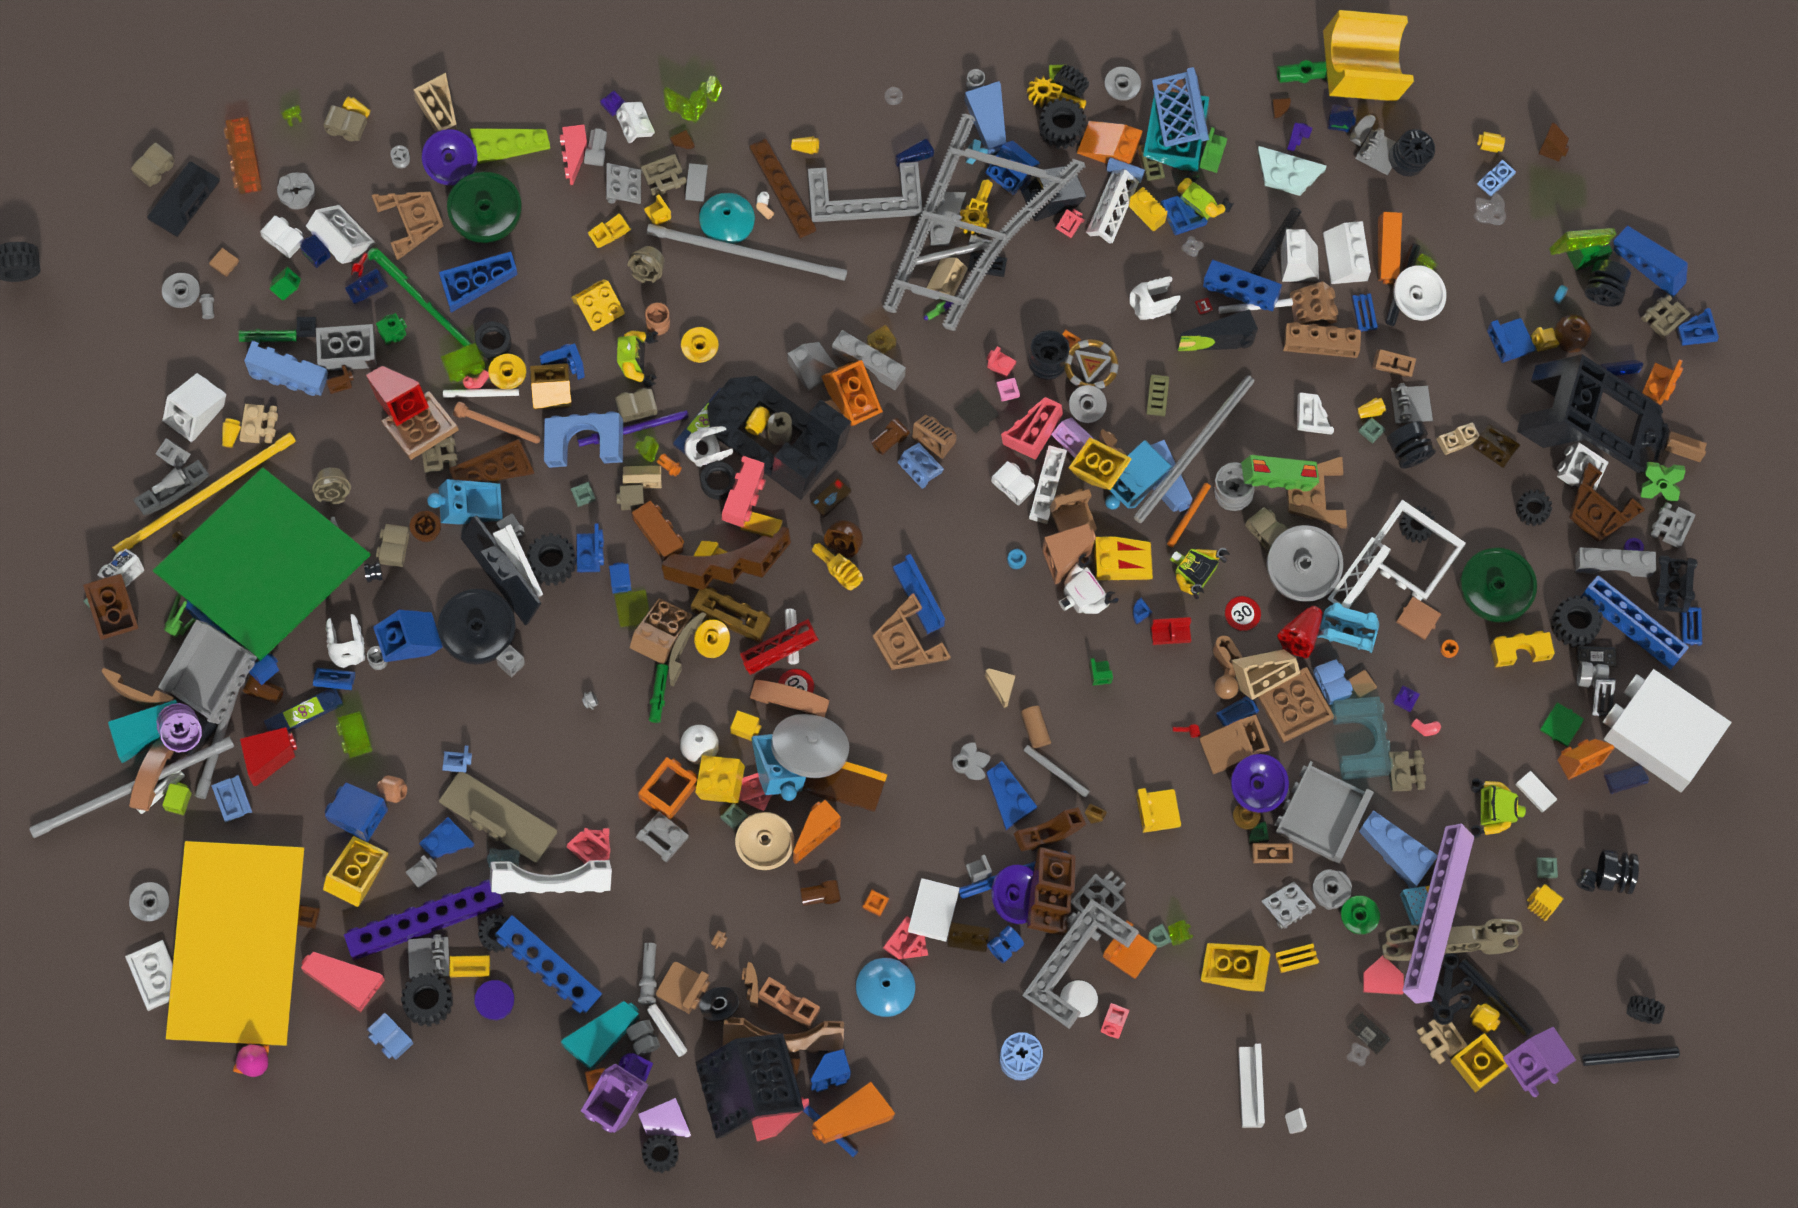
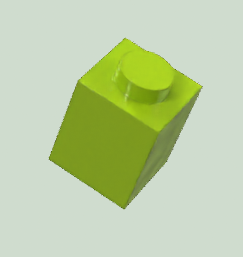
(177, 798)

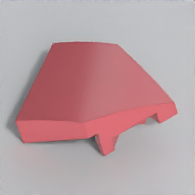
(753, 793)
(591, 845)
(905, 944)
(1383, 978)

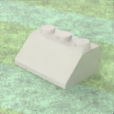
(339, 233)
(1347, 253)

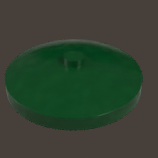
(484, 207)
(1498, 584)

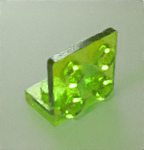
(689, 109)

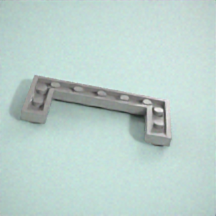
(824, 210)
(1091, 918)

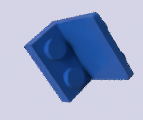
(1510, 339)
(566, 354)
(589, 553)

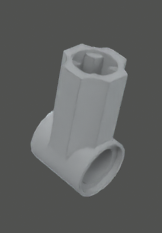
(595, 152)

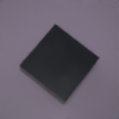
(306, 327)

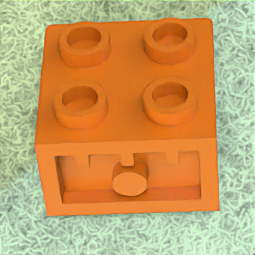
(1662, 382)
(1130, 959)

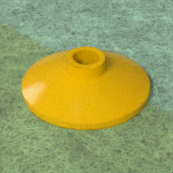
(696, 337)
(507, 363)
(719, 638)

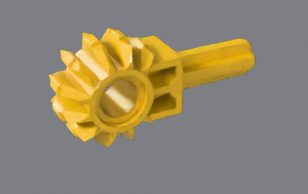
(1052, 91)
(978, 208)
(839, 567)

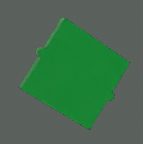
(1562, 724)

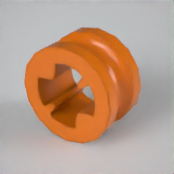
(1452, 643)

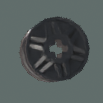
(1412, 152)
(1607, 283)
(1048, 354)
(1411, 444)
(1622, 871)

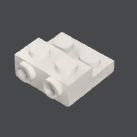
(1573, 466)

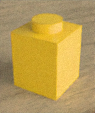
(745, 726)

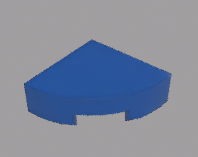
(1140, 611)

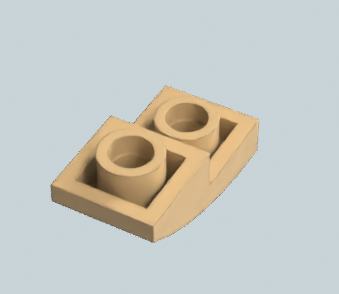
(1458, 439)

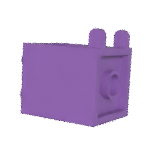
(1539, 1060)
(618, 1089)

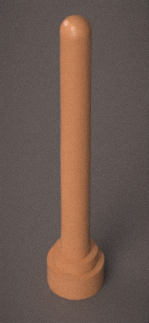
(462, 410)

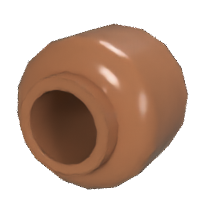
(392, 789)

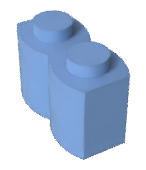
(1332, 681)
(389, 1036)

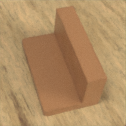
(1685, 446)

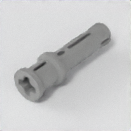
(647, 982)

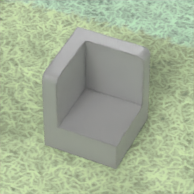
(979, 869)

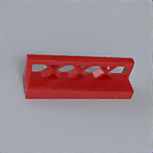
(781, 650)

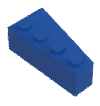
(1652, 260)
(476, 278)

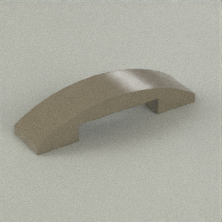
(674, 667)

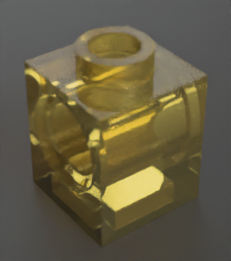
(882, 334)

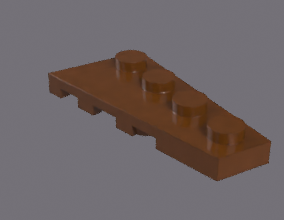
(495, 465)

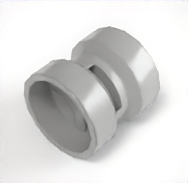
(975, 76)
(374, 653)

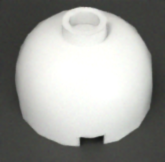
(698, 741)

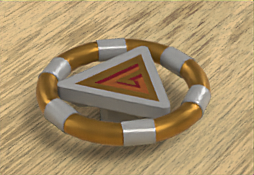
(1091, 363)

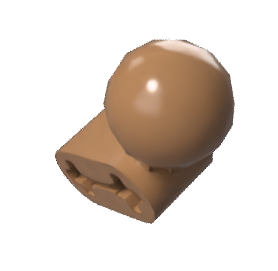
(1226, 686)

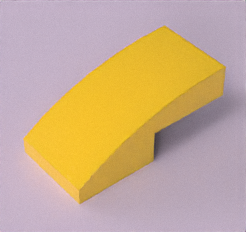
(609, 231)

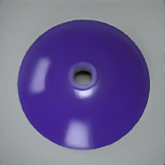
(462, 161)
(1271, 778)
(1017, 882)

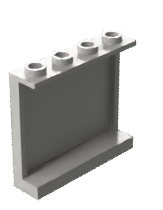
(208, 671)
(1323, 813)

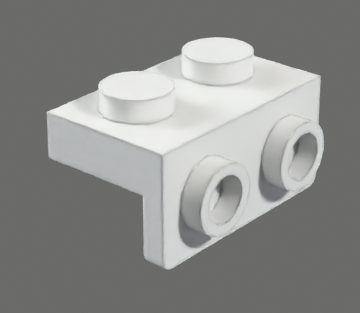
(634, 121)

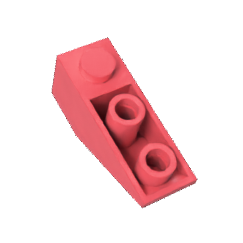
(575, 146)
(773, 1125)

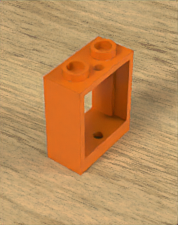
(659, 805)

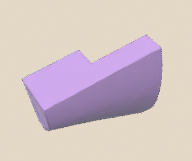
(665, 1120)

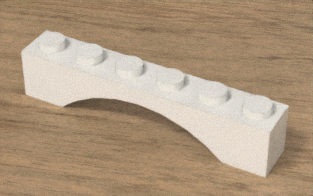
(589, 877)

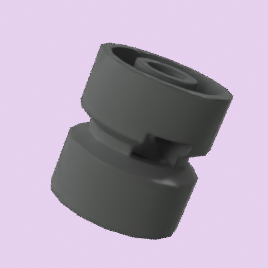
(643, 1038)

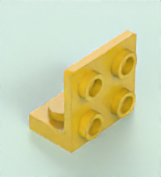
(599, 304)
(1158, 810)

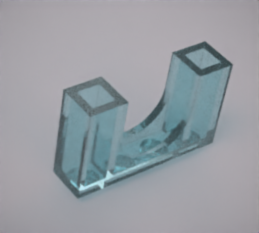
(1368, 713)

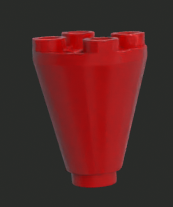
(1301, 633)

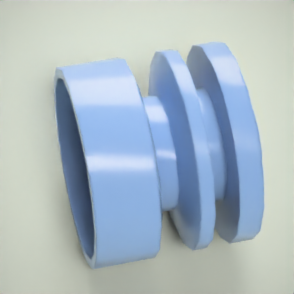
(1013, 1064)

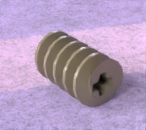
(780, 428)

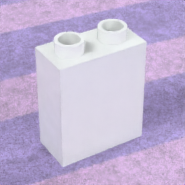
(1665, 729)

